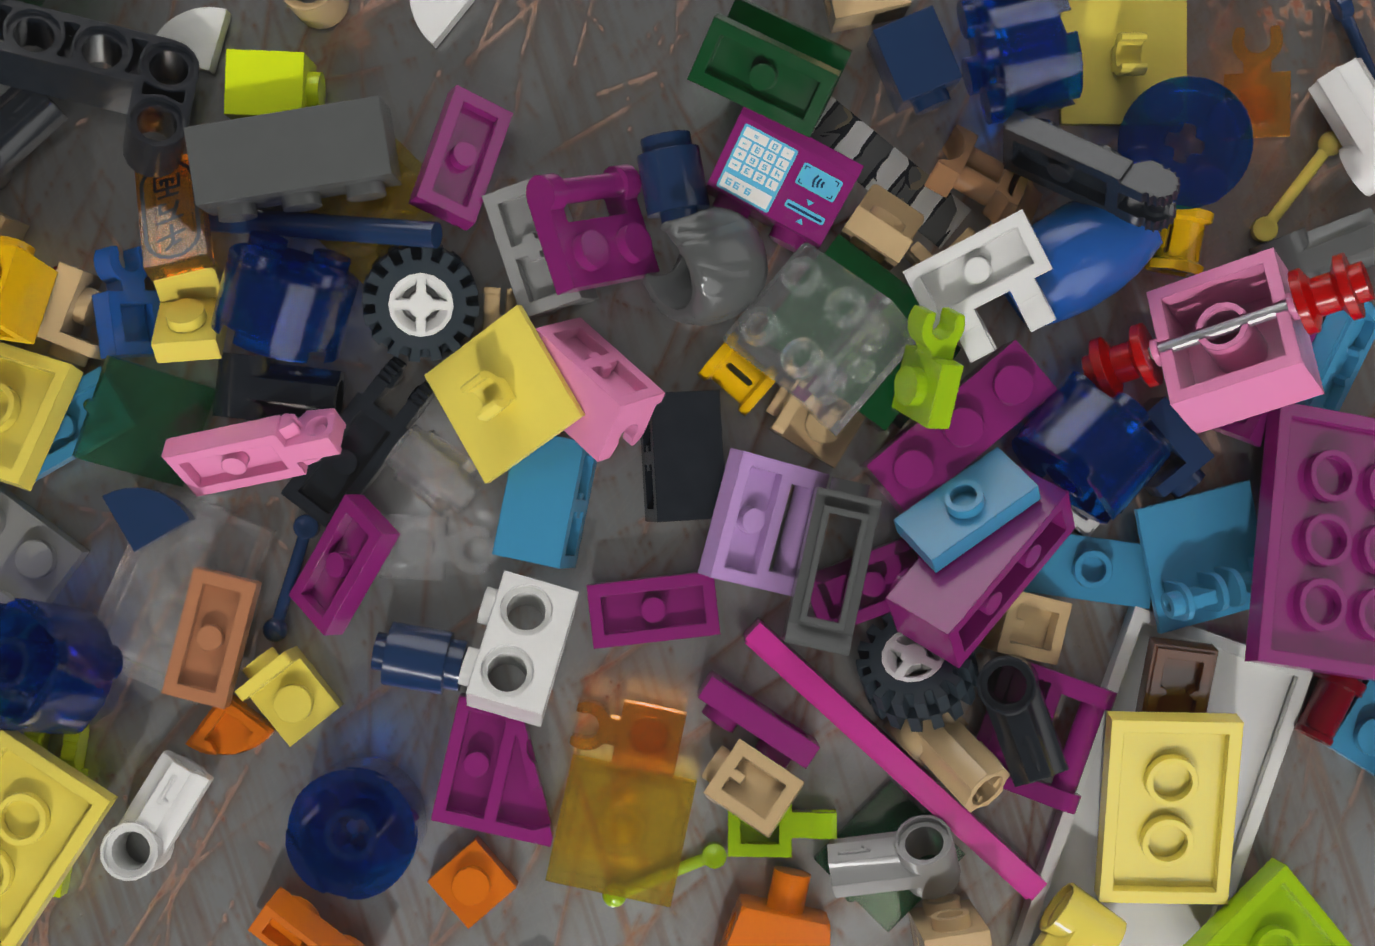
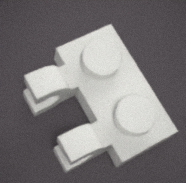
(981, 269)

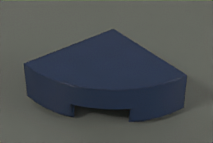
(146, 515)

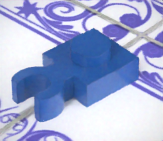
(126, 310)

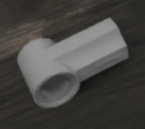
(891, 861)

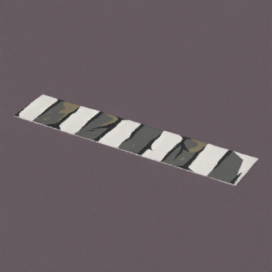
(889, 169)

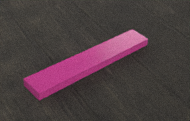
(893, 759)

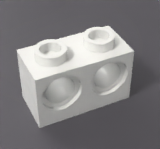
(533, 651)

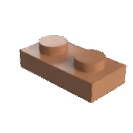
(211, 637)

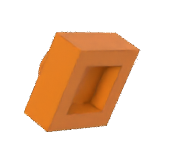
(473, 881)

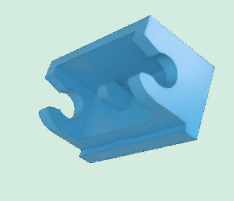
(546, 505)

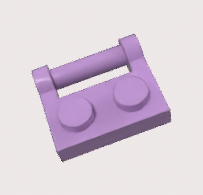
(750, 519)

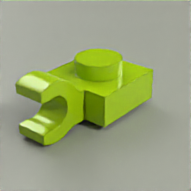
(928, 374)
(804, 823)

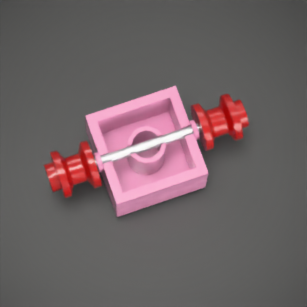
(1233, 338)

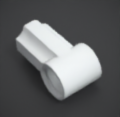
(1348, 105)
(156, 813)

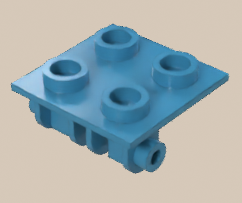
(1199, 554)

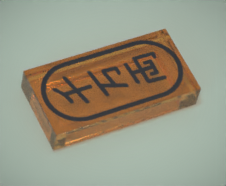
(172, 227)

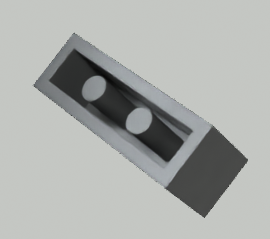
(293, 158)

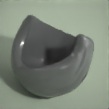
(717, 270)

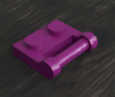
(597, 249)
(1093, 702)

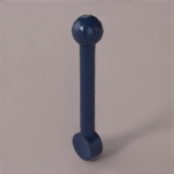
(1343, 11)
(305, 528)

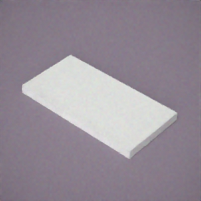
(1267, 703)

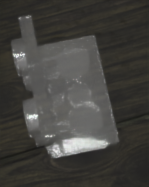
(822, 336)

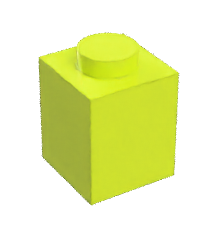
(270, 82)

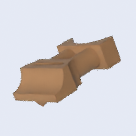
(982, 179)

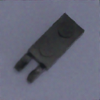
(1090, 172)
(365, 446)

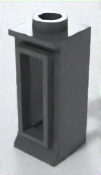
(848, 500)

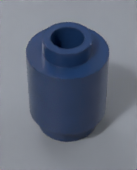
(672, 176)
(419, 658)

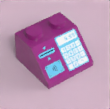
(782, 180)

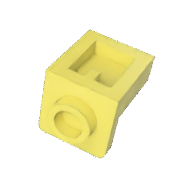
(185, 317)
(288, 692)

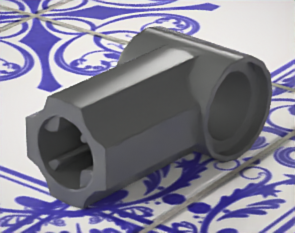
(1314, 249)

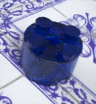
(1019, 56)
(1219, 123)
(285, 299)
(1091, 447)
(53, 666)
(356, 863)

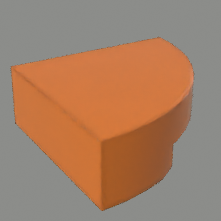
(231, 730)

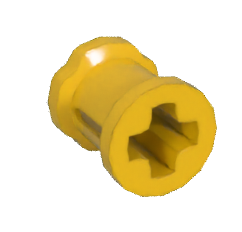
(1182, 244)
(744, 394)

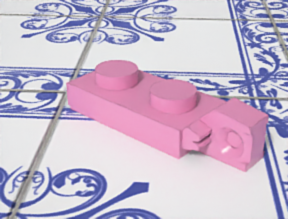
(254, 450)

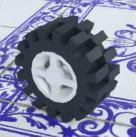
(419, 323)
(893, 693)

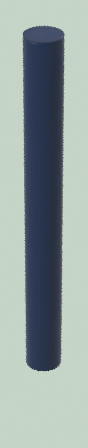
(338, 228)

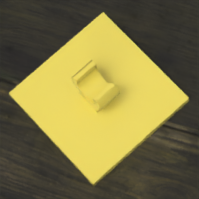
(1123, 53)
(504, 394)

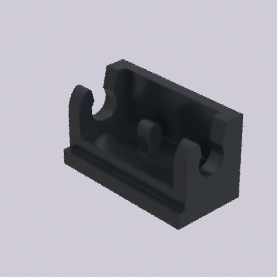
(683, 457)

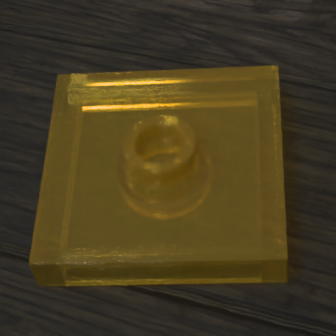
(621, 831)

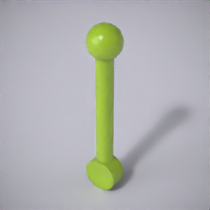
(712, 856)

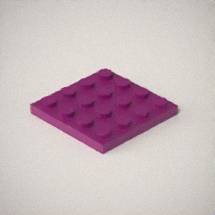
(1315, 544)

